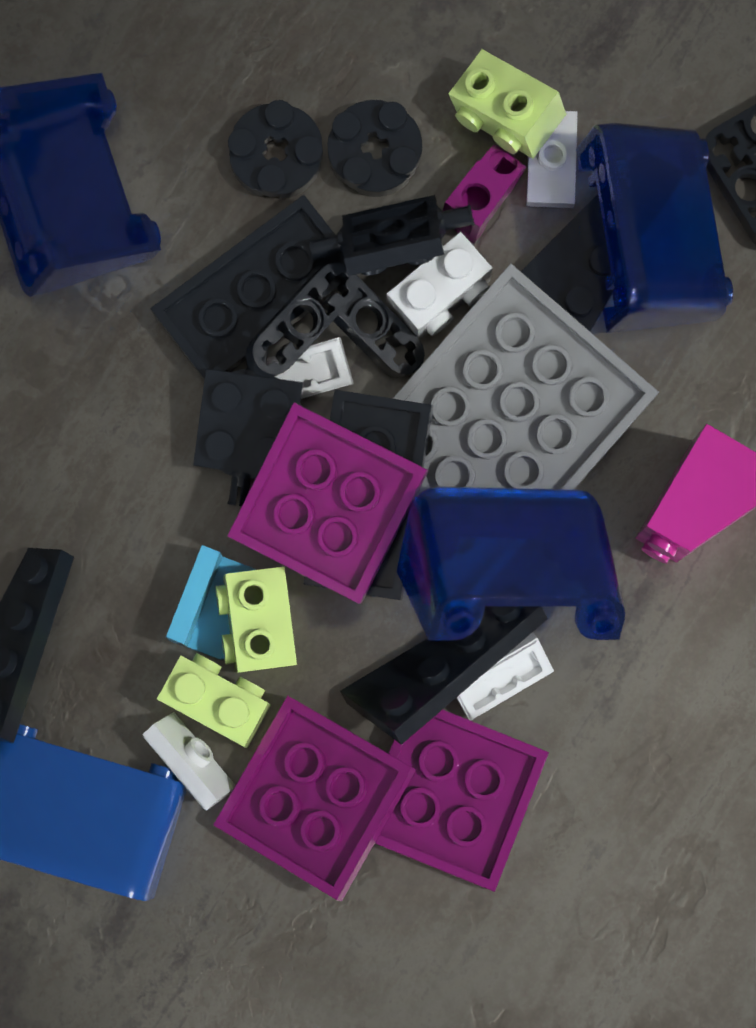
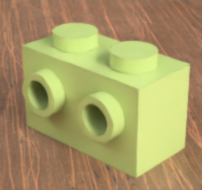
(507, 105)
(257, 620)
(213, 701)

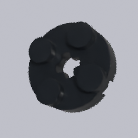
(276, 123)
(389, 124)

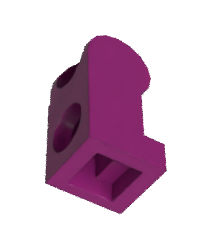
(485, 189)

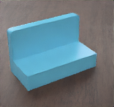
(197, 616)

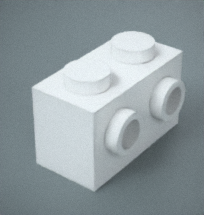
(440, 287)

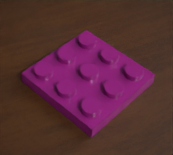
(327, 503)
(314, 798)
(462, 798)

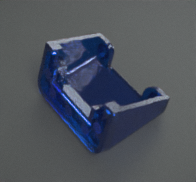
(62, 188)
(656, 225)
(508, 550)

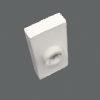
(553, 169)
(319, 368)
(510, 675)
(189, 760)

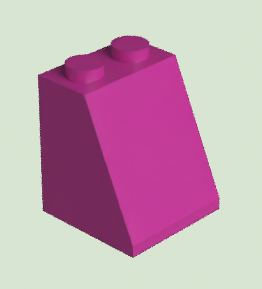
(702, 498)

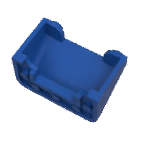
(86, 816)

